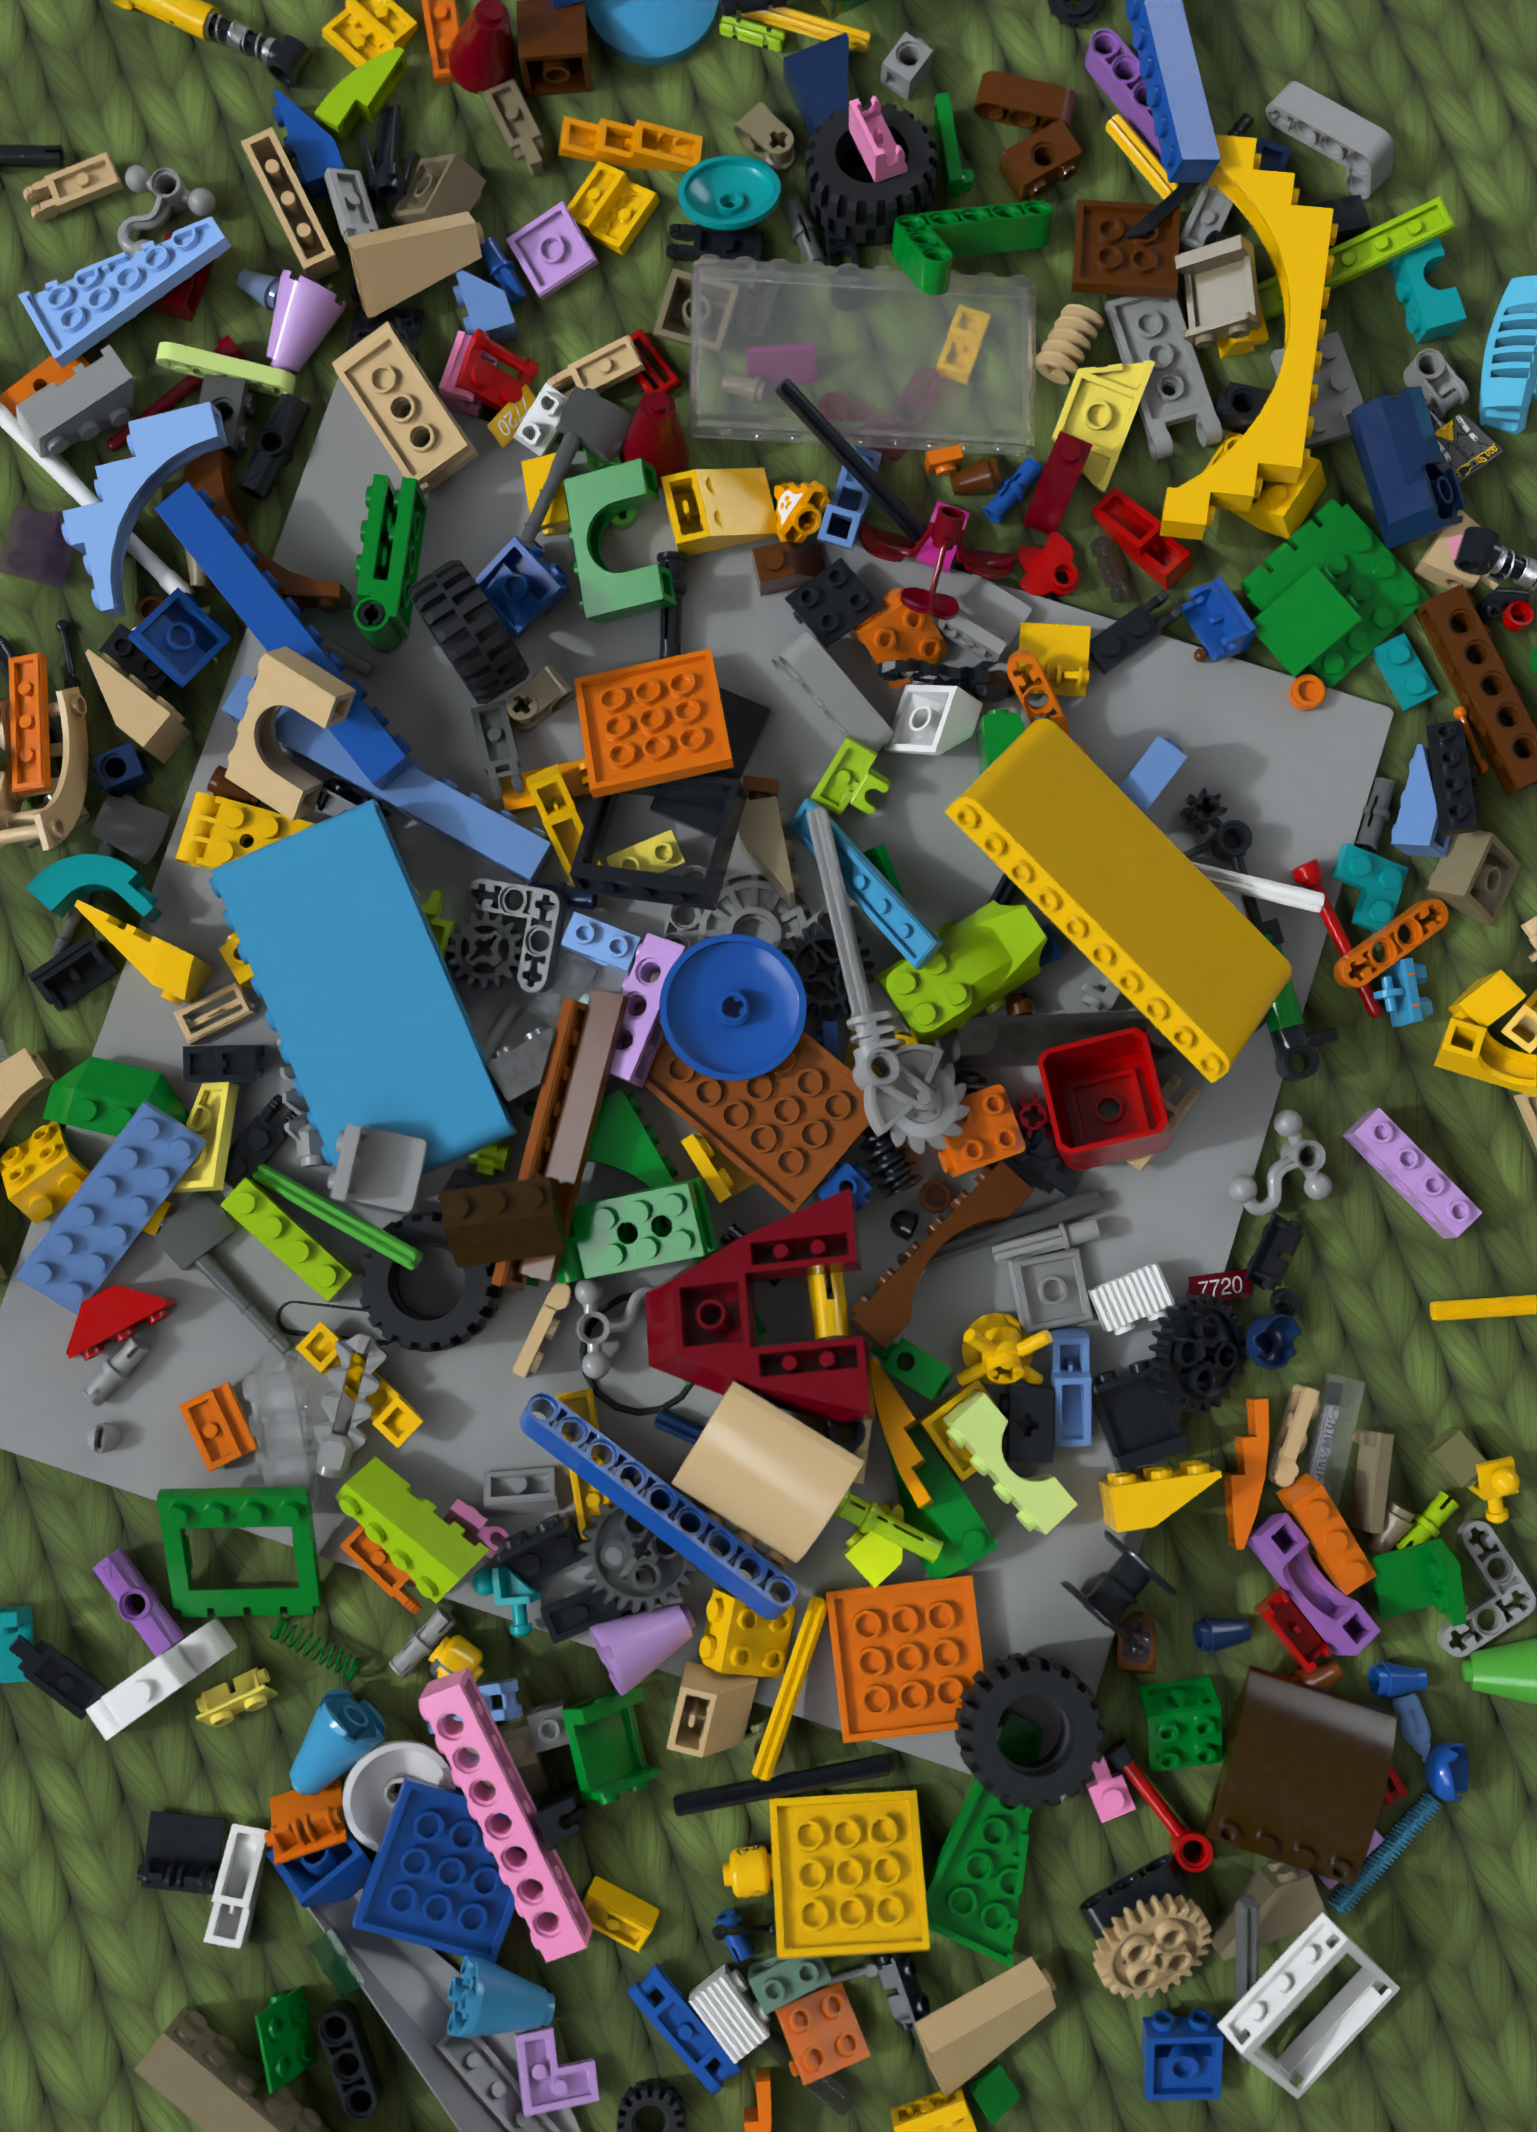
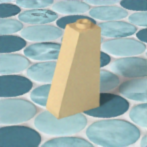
(411, 257)
(984, 2023)

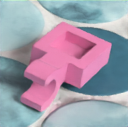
(474, 1524)
(1109, 1792)

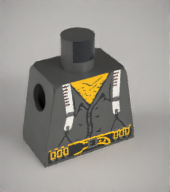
(1464, 446)

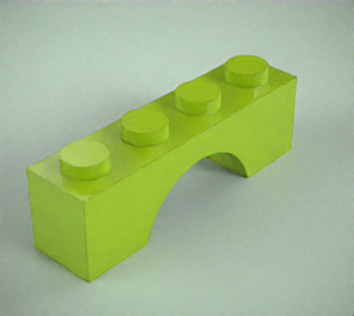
(289, 1241)

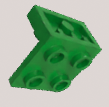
(1419, 1579)
(1181, 1723)

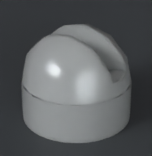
(109, 1439)

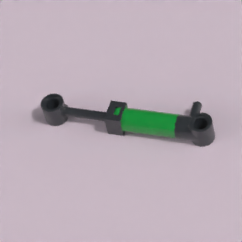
(1284, 1016)

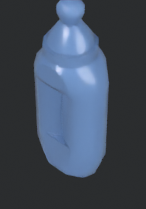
(1413, 1722)

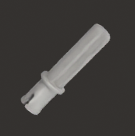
(1046, 1241)

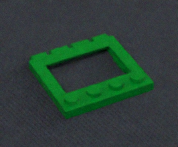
(235, 1509)

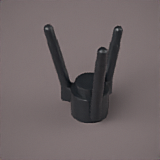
(388, 179)

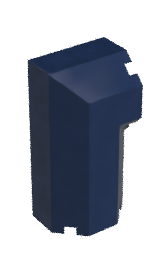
(1404, 468)

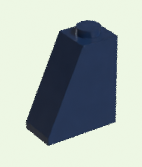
(819, 80)

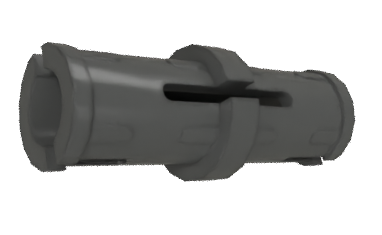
(803, 230)
(1376, 814)

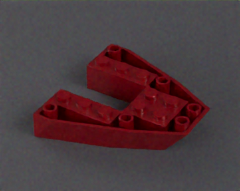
(706, 1323)

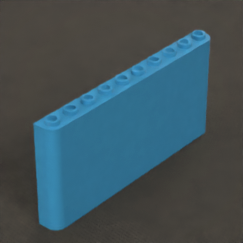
(361, 989)

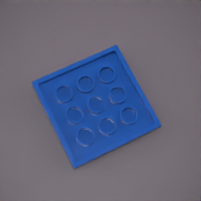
(436, 1877)

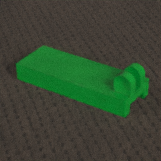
(955, 179)

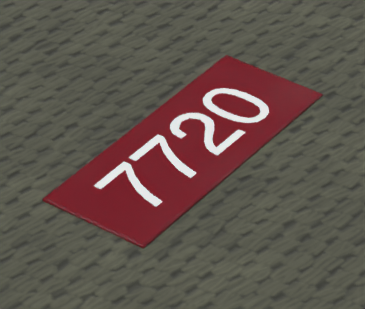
(1226, 1285)

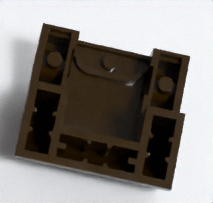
(1302, 1775)

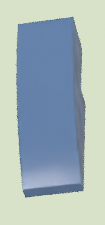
(1071, 1386)

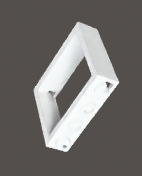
(1284, 1989)

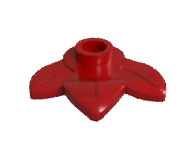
(1044, 564)

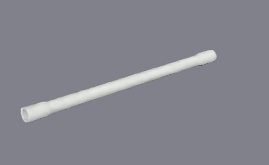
(167, 578)

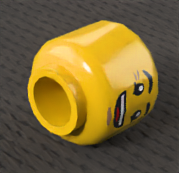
(749, 1871)

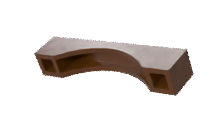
(889, 1308)

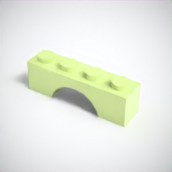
(980, 1429)

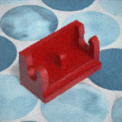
(1292, 1629)

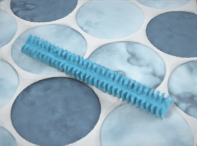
(1386, 1852)

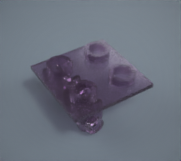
(36, 548)

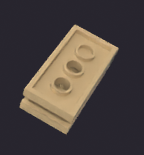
(388, 383)

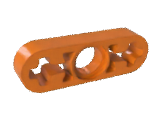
(1035, 671)

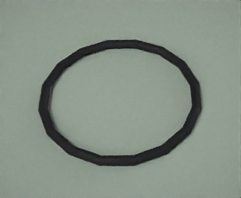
(598, 1393)

